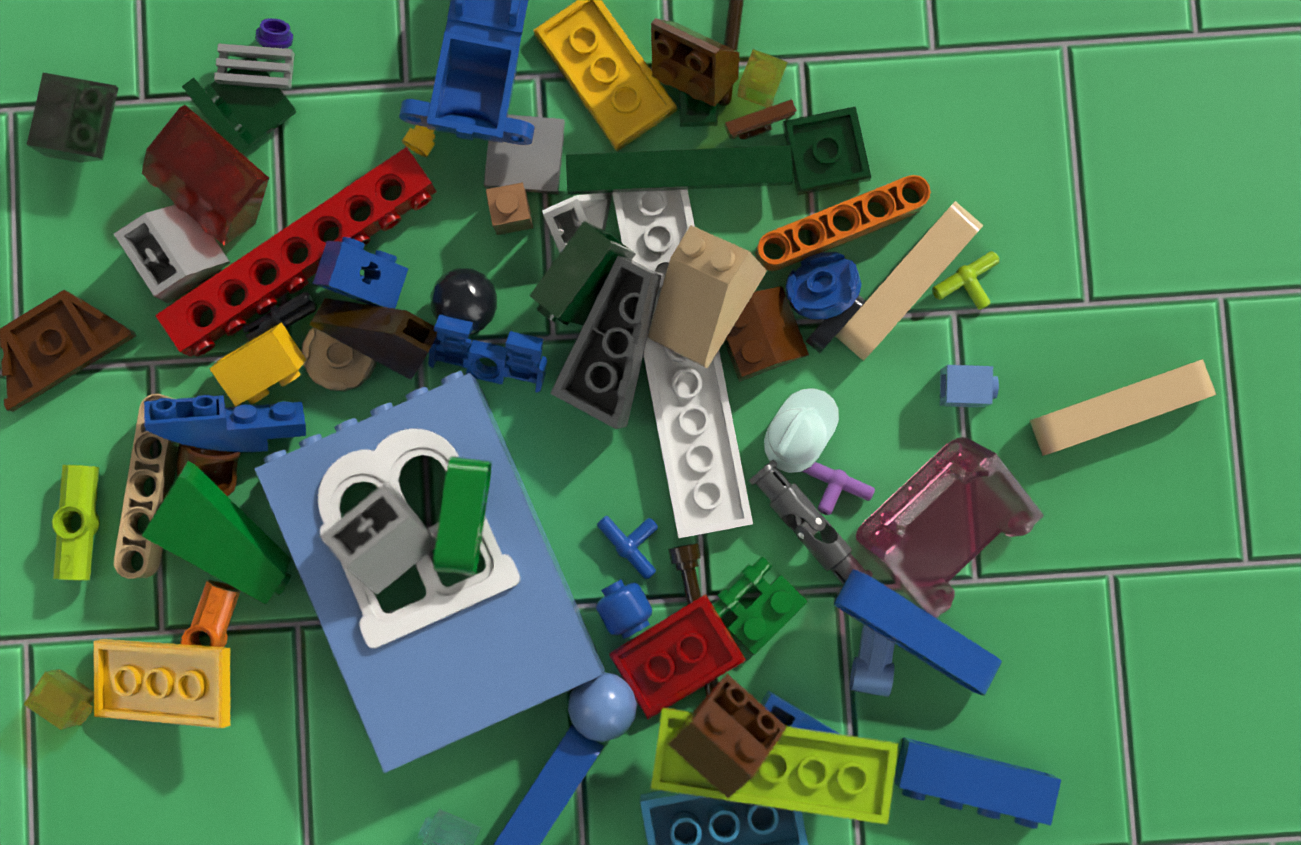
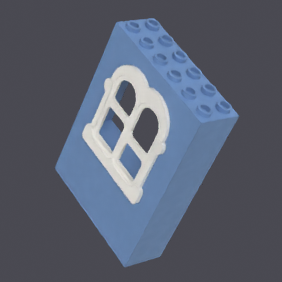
(465, 648)

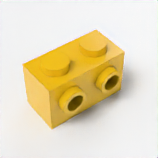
(258, 365)

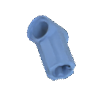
(873, 668)

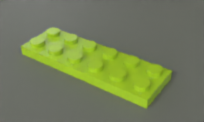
(801, 773)

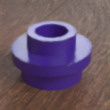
(274, 34)

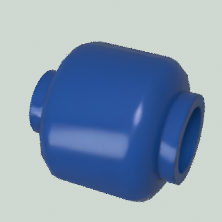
(624, 609)

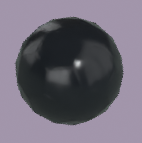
(465, 296)

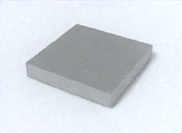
(533, 164)

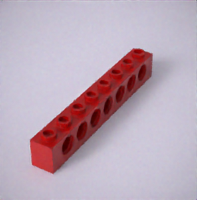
(183, 317)

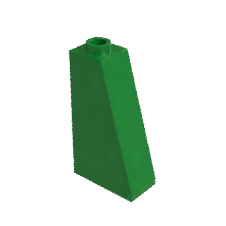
(218, 537)

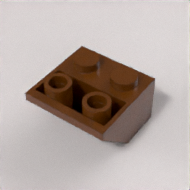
(692, 61)
(728, 736)

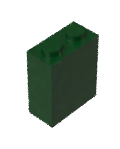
(578, 275)

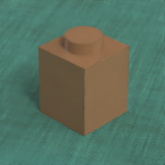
(509, 208)

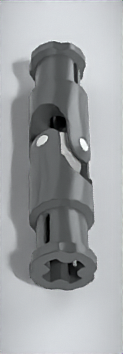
(806, 521)

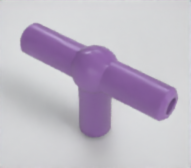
(837, 481)

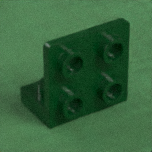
(241, 112)

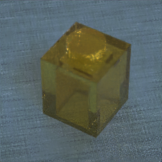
(762, 78)
(61, 699)

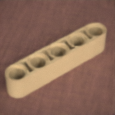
(909, 281)
(1122, 407)
(138, 503)

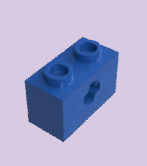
(341, 269)

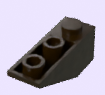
(379, 332)

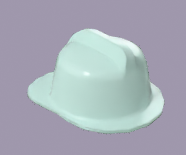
(801, 430)

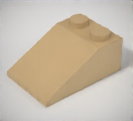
(703, 295)

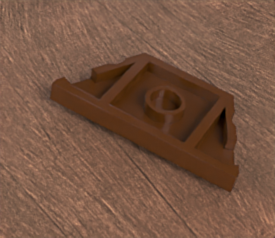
(55, 344)

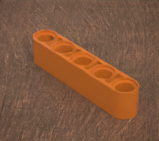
(855, 211)

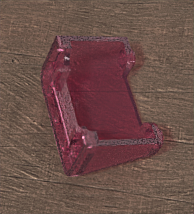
(945, 521)

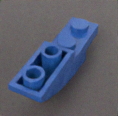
(211, 426)

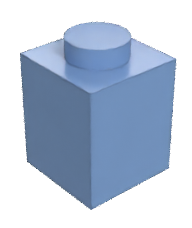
(968, 386)

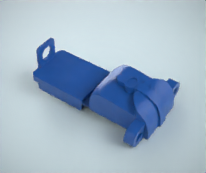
(476, 74)

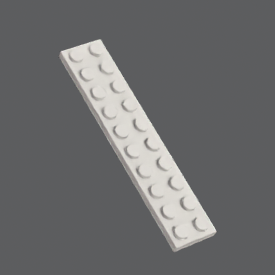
(686, 397)

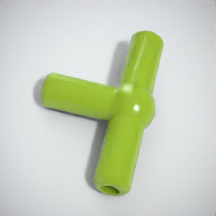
(966, 277)

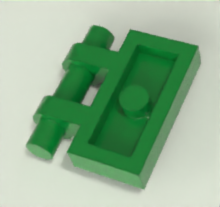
(767, 613)

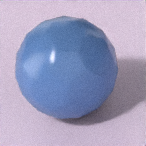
(602, 707)

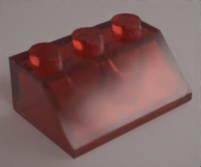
(205, 176)

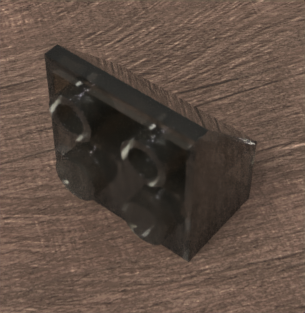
(72, 118)

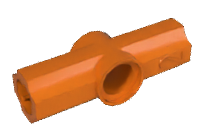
(212, 614)

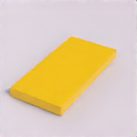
(605, 71)
(162, 682)

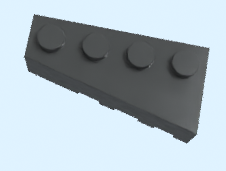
(610, 348)

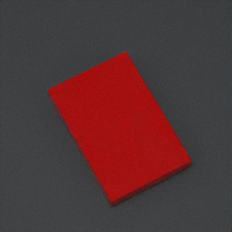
(677, 656)

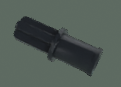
(288, 314)

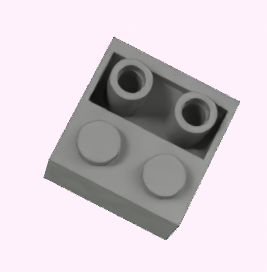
(171, 251)
(379, 538)

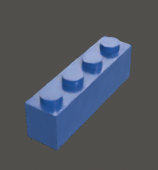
(977, 782)

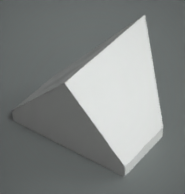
(569, 214)

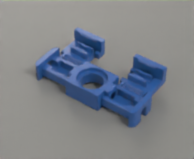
(516, 360)

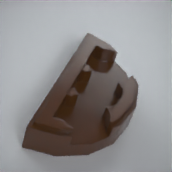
(760, 121)

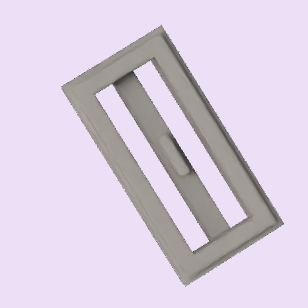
(223, 63)

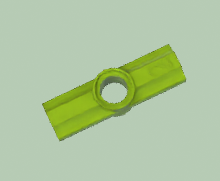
(74, 548)

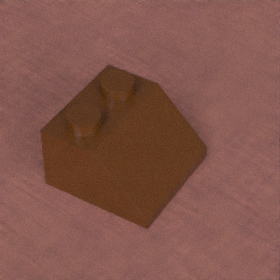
(765, 335)

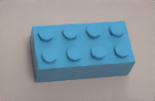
(700, 820)

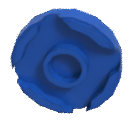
(823, 285)

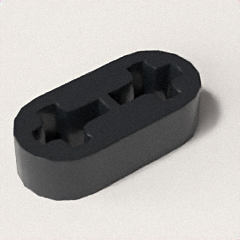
(831, 326)

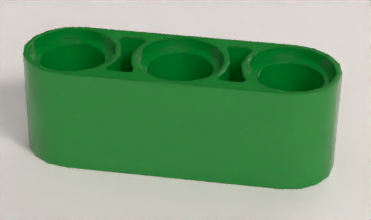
(462, 515)

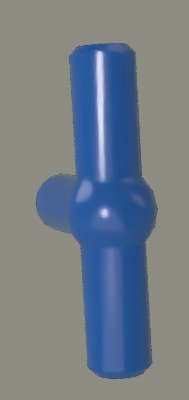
(627, 546)

